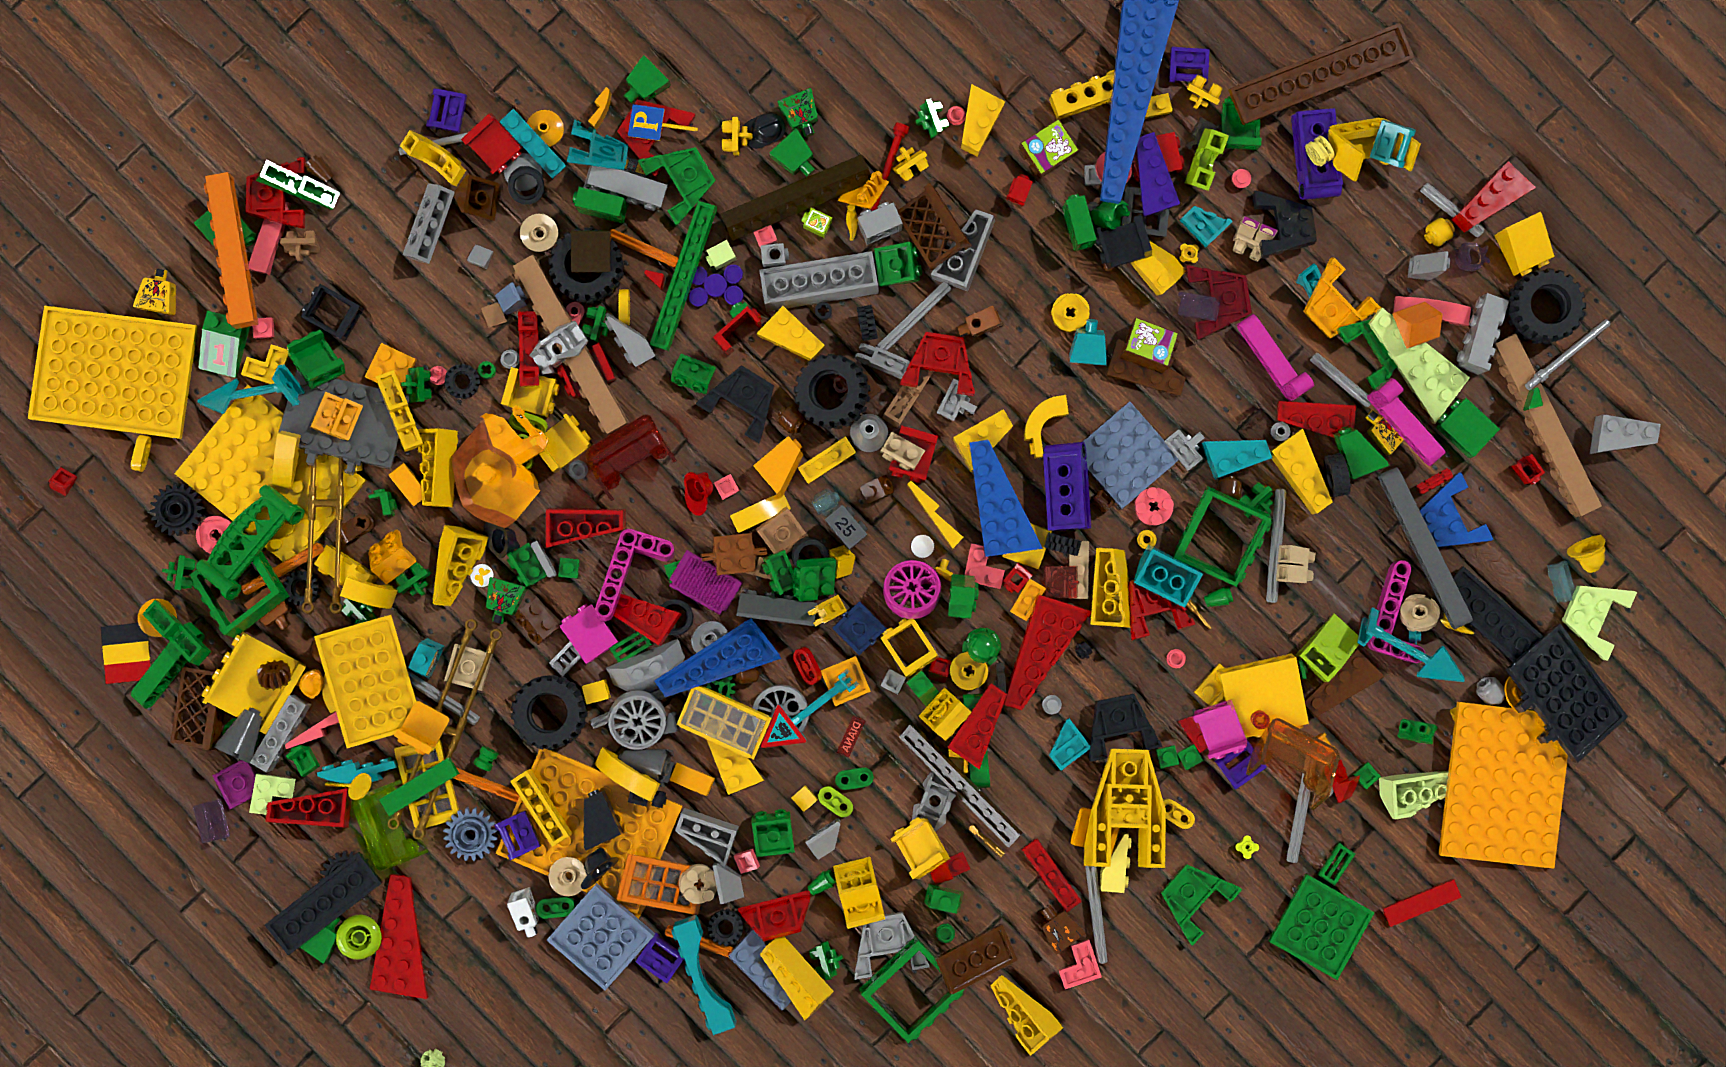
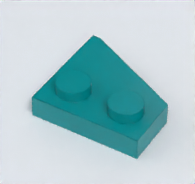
(1204, 224)
(1068, 745)

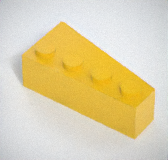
(1301, 470)
(1110, 589)
(796, 976)

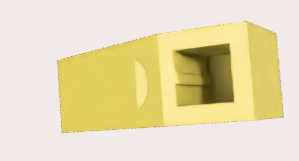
(1114, 877)

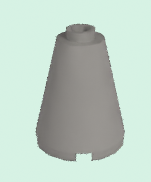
(869, 441)

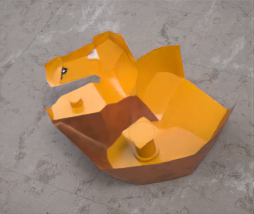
(492, 471)

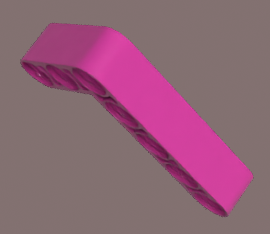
(1273, 359)
(1386, 402)
(623, 566)
(1390, 616)

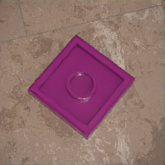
(236, 783)

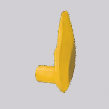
(852, 221)
(942, 570)
(1463, 629)

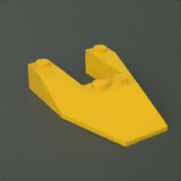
(1127, 799)

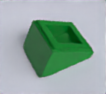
(1533, 399)

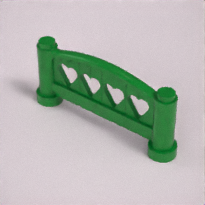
(225, 576)

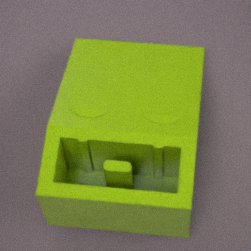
(1329, 648)

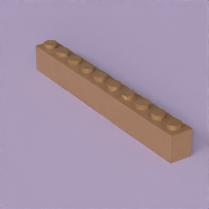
(583, 367)
(1546, 429)

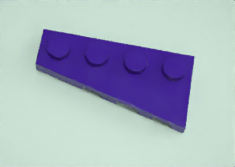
(1154, 179)

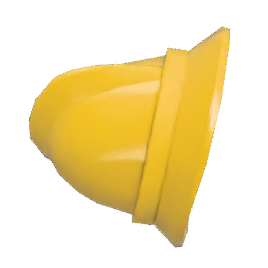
(1589, 553)

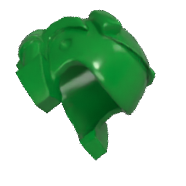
(982, 645)

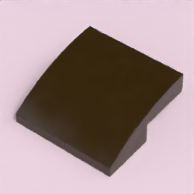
(590, 251)

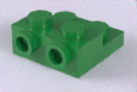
(897, 264)
(814, 578)
(773, 833)

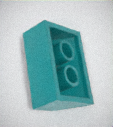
(1167, 576)

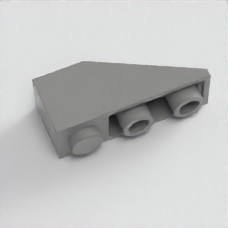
(1428, 265)
(634, 343)

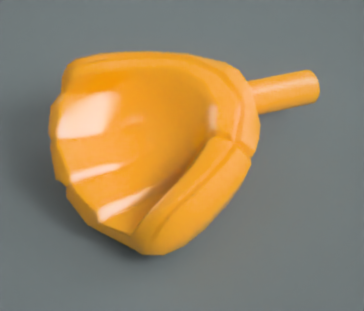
(311, 683)

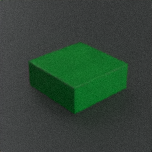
(1367, 775)

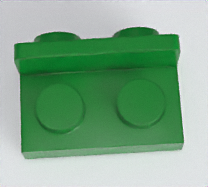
(692, 374)
(527, 565)

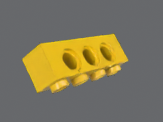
(1064, 109)
(541, 807)

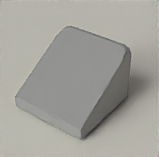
(480, 256)

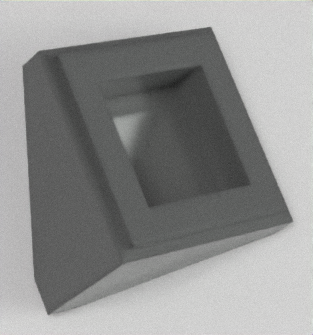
(671, 723)

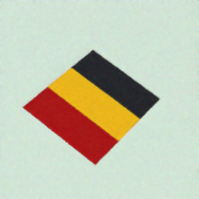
(125, 653)

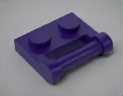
(1188, 59)
(452, 111)
(1237, 774)
(523, 832)
(656, 962)

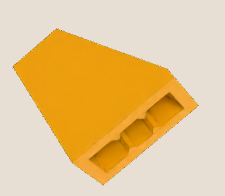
(780, 464)

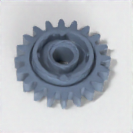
(461, 842)

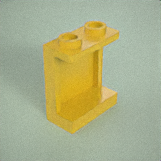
(530, 398)
(920, 847)

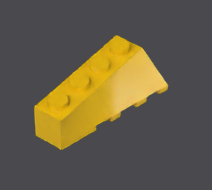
(437, 466)

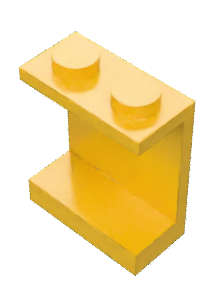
(564, 443)

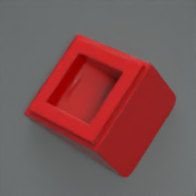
(657, 278)
(62, 481)
(939, 670)

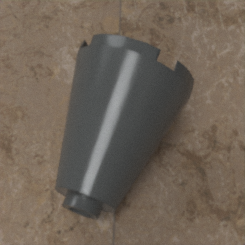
(241, 736)
(652, 762)

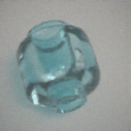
(826, 502)

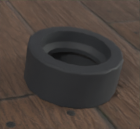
(526, 199)
(804, 542)
(689, 615)

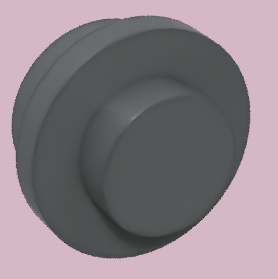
(578, 469)

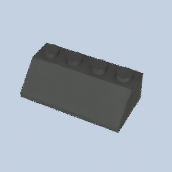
(776, 609)

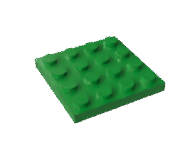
(1321, 926)

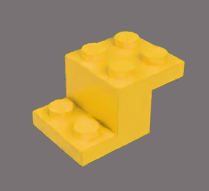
(945, 714)
(859, 892)

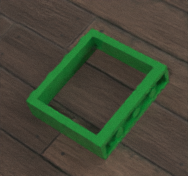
(1247, 558)
(247, 619)
(888, 971)

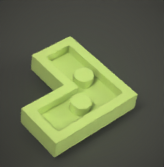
(268, 786)

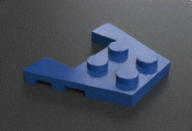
(1445, 520)

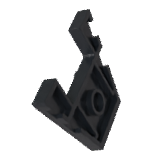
(1293, 223)
(746, 392)
(1118, 717)

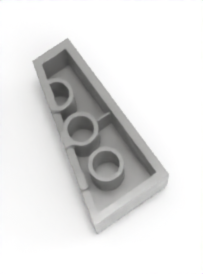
(626, 185)
(961, 266)
(1482, 334)

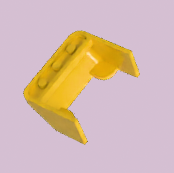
(1355, 142)

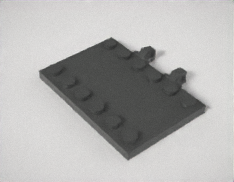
(372, 439)

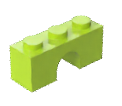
(1201, 170)

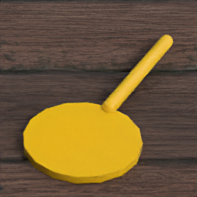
(358, 788)

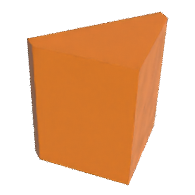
(1418, 324)

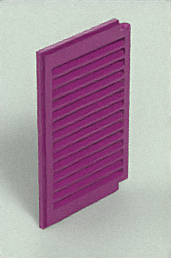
(701, 583)

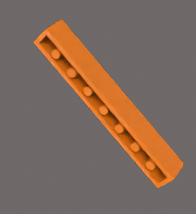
(231, 250)

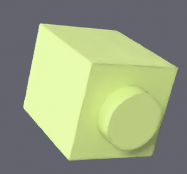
(720, 255)

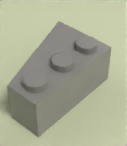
(1621, 433)
(708, 833)

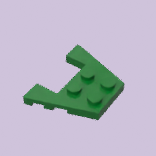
(688, 174)
(1352, 331)
(1189, 891)

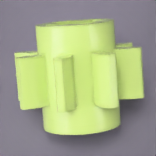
(432, 1059)

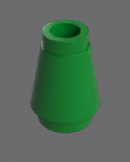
(1219, 597)
(822, 882)

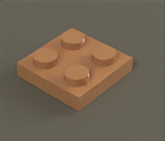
(781, 531)

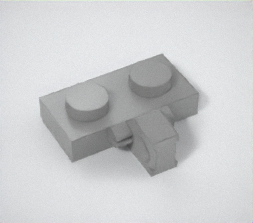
(955, 403)
(1185, 448)

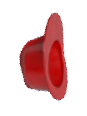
(697, 490)

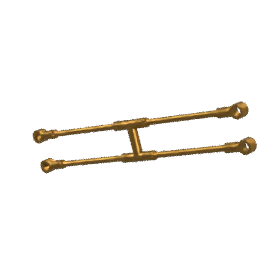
(312, 504)
(456, 733)

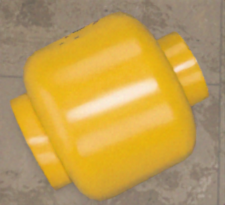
(1439, 231)

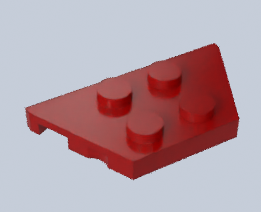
(777, 916)

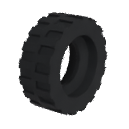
(1337, 475)

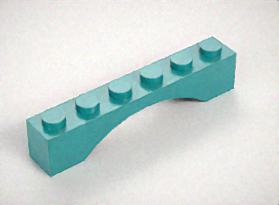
(718, 1011)

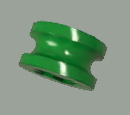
(486, 375)

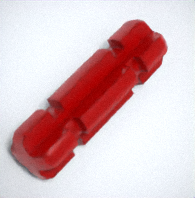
(1434, 481)

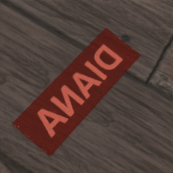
(851, 736)

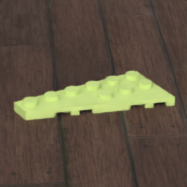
(1421, 366)

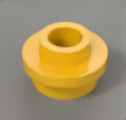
(1150, 534)

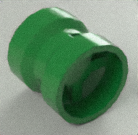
(486, 758)

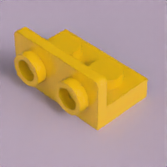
(1211, 688)

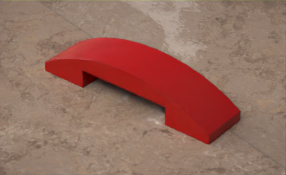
(527, 341)

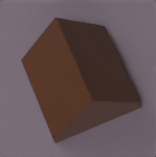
(1102, 501)

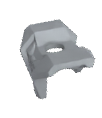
(572, 343)
(936, 814)

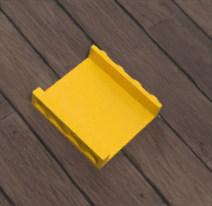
(237, 682)
(1265, 686)

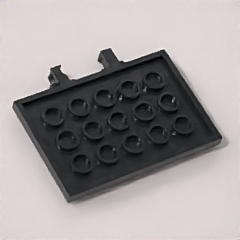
(1565, 694)

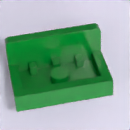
(780, 572)

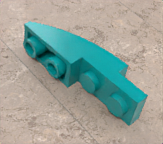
(349, 770)

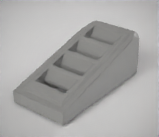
(558, 667)

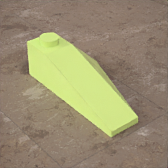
(1411, 792)

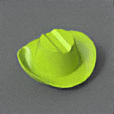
(358, 937)

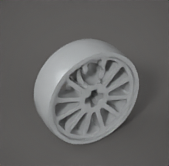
(799, 698)
(630, 741)

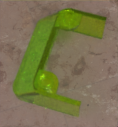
(385, 845)

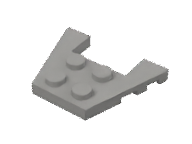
(885, 938)

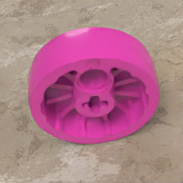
(930, 578)

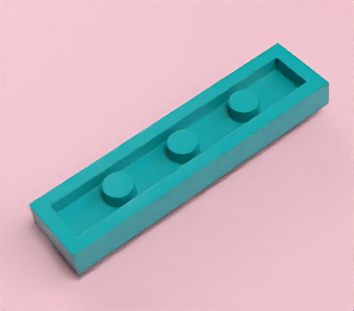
(533, 143)

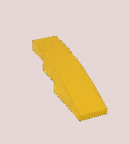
(399, 410)

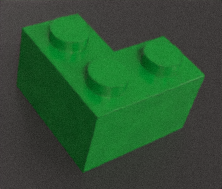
(962, 596)

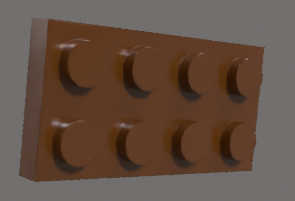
(976, 959)

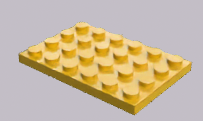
(367, 679)

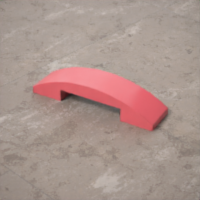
(1452, 312)

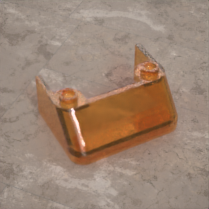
(1302, 753)

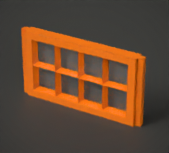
(655, 884)

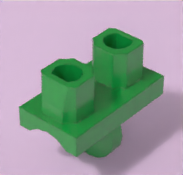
(929, 119)
(598, 315)
(415, 384)
(1262, 495)
(420, 574)
(180, 581)
(362, 611)
(1416, 731)
(828, 959)

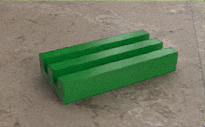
(617, 654)
(1330, 859)

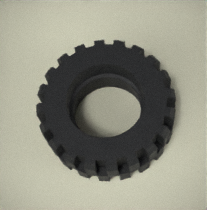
(580, 291)
(1569, 299)
(812, 377)
(524, 720)

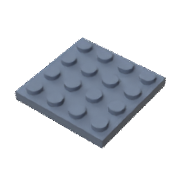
(1127, 455)
(600, 936)

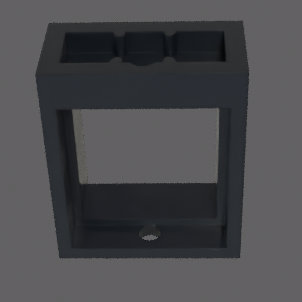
(349, 320)

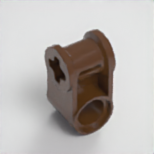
(352, 529)

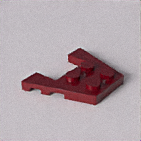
(1229, 290)

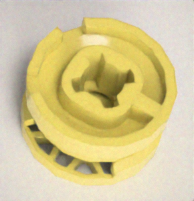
(1319, 151)

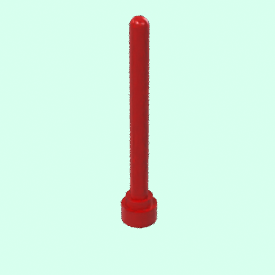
(900, 131)

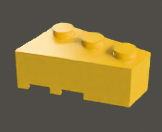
(980, 119)
(791, 335)
(992, 428)
(348, 566)

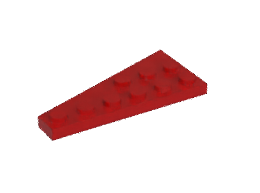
(1044, 641)
(399, 957)

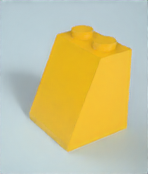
(1526, 244)

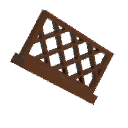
(948, 222)
(214, 714)

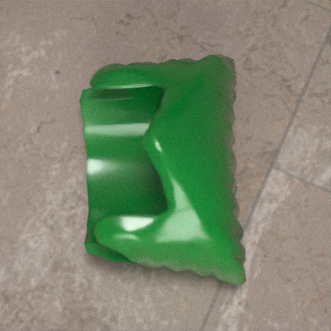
(1109, 214)

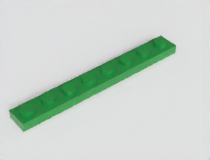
(683, 276)

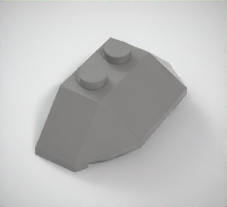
(643, 669)

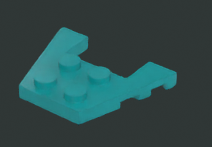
(602, 152)

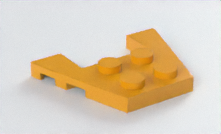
(1329, 308)

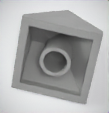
(824, 840)
(727, 883)

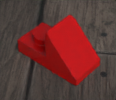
(1342, 785)
(954, 866)

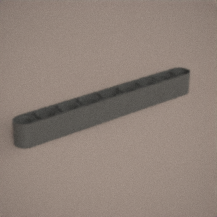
(1425, 548)

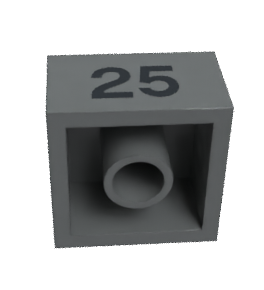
(846, 527)

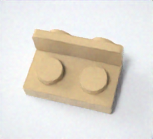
(902, 451)

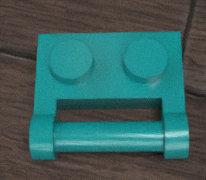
(1386, 142)

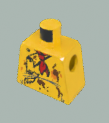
(157, 294)
(1383, 433)

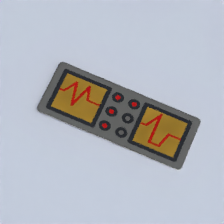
(634, 167)

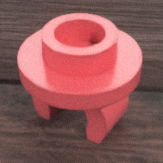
(438, 375)

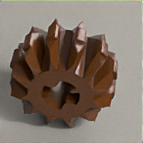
(274, 675)

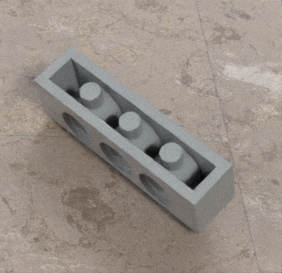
(428, 223)
(280, 733)

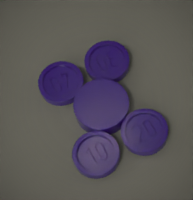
(717, 286)

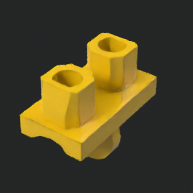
(1197, 87)
(733, 145)
(903, 168)

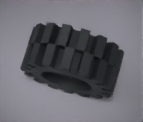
(867, 322)
(453, 389)
(1062, 544)
(291, 583)
(721, 938)

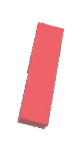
(266, 245)
(314, 732)

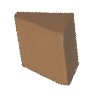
(494, 315)

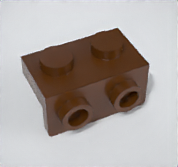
(536, 621)

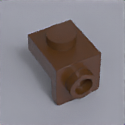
(876, 489)

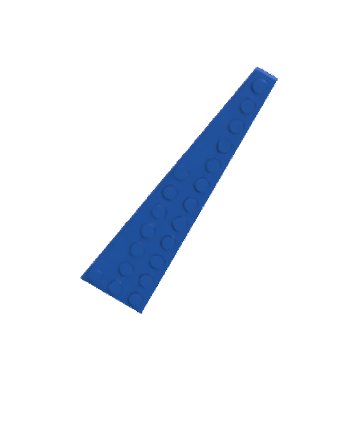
(1140, 50)

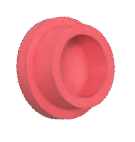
(956, 115)
(1241, 178)
(1176, 658)

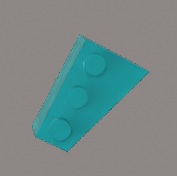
(1231, 456)

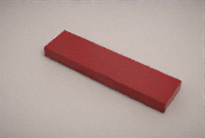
(1051, 875)
(1421, 902)

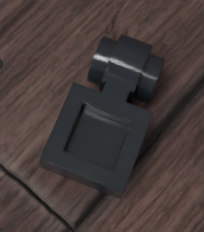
(658, 801)

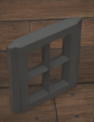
(1162, 221)

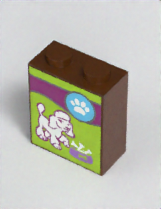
(1048, 149)
(1150, 345)

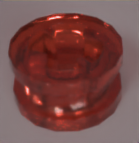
(838, 379)
(1259, 713)

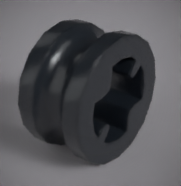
(819, 306)

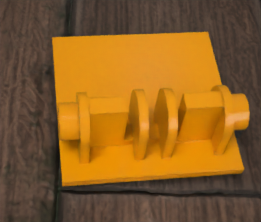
(867, 194)

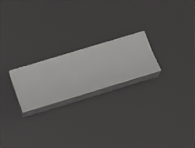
(819, 281)

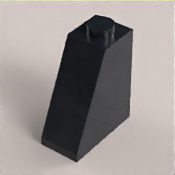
(599, 820)

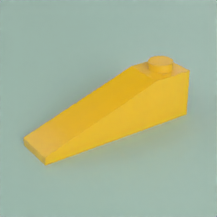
(1159, 270)
(456, 557)
(1031, 1020)

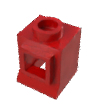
(1019, 189)
(1530, 461)
(1021, 571)

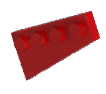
(1317, 417)

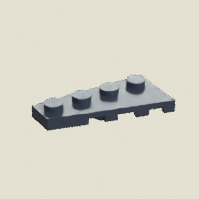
(748, 959)

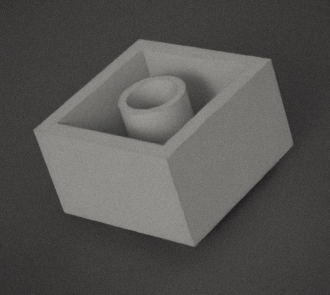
(879, 223)

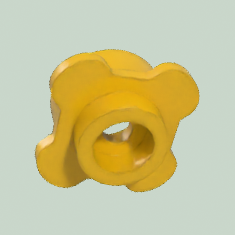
(1193, 249)

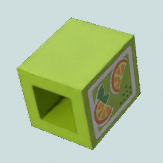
(816, 222)

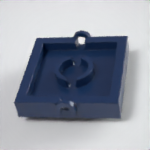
(859, 628)

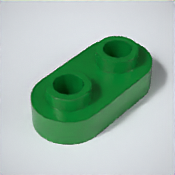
(854, 778)
(556, 907)

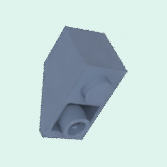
(511, 298)

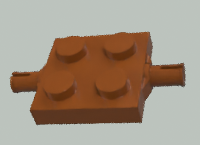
(734, 554)

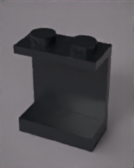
(1124, 243)

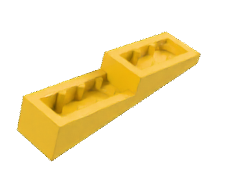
(930, 507)

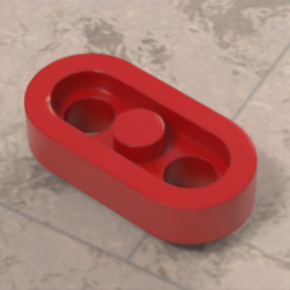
(807, 665)

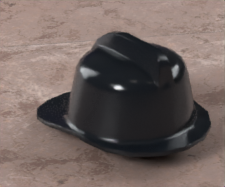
(765, 130)
(500, 539)
(596, 866)

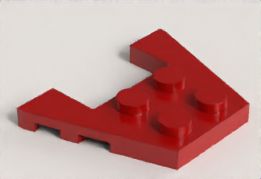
(641, 146)
(269, 202)
(944, 355)
(1147, 603)

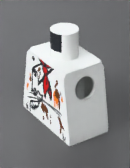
(524, 911)

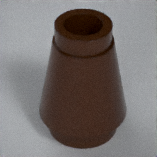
(319, 169)

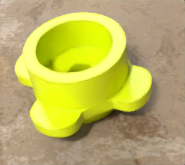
(1241, 846)

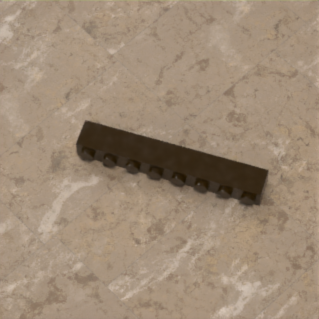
(796, 197)

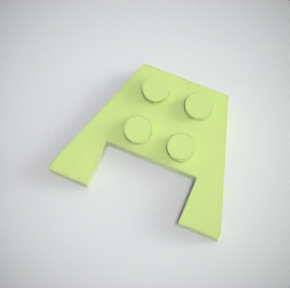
(1588, 611)

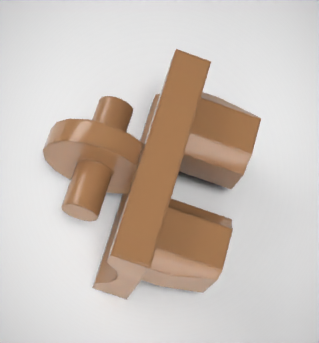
(300, 246)

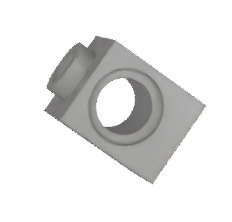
(766, 250)

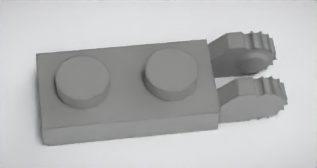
(883, 360)

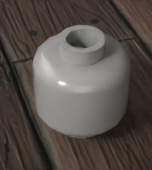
(1490, 691)

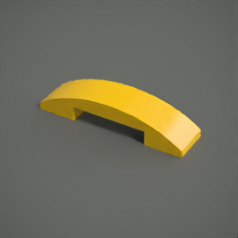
(625, 775)

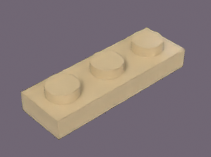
(1082, 562)

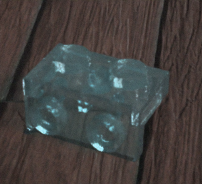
(1561, 581)

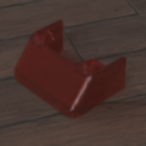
(624, 450)

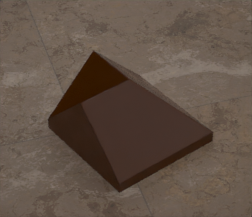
(477, 197)

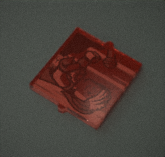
(1061, 581)

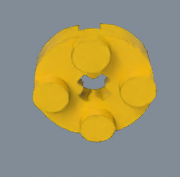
(1070, 301)
(959, 676)

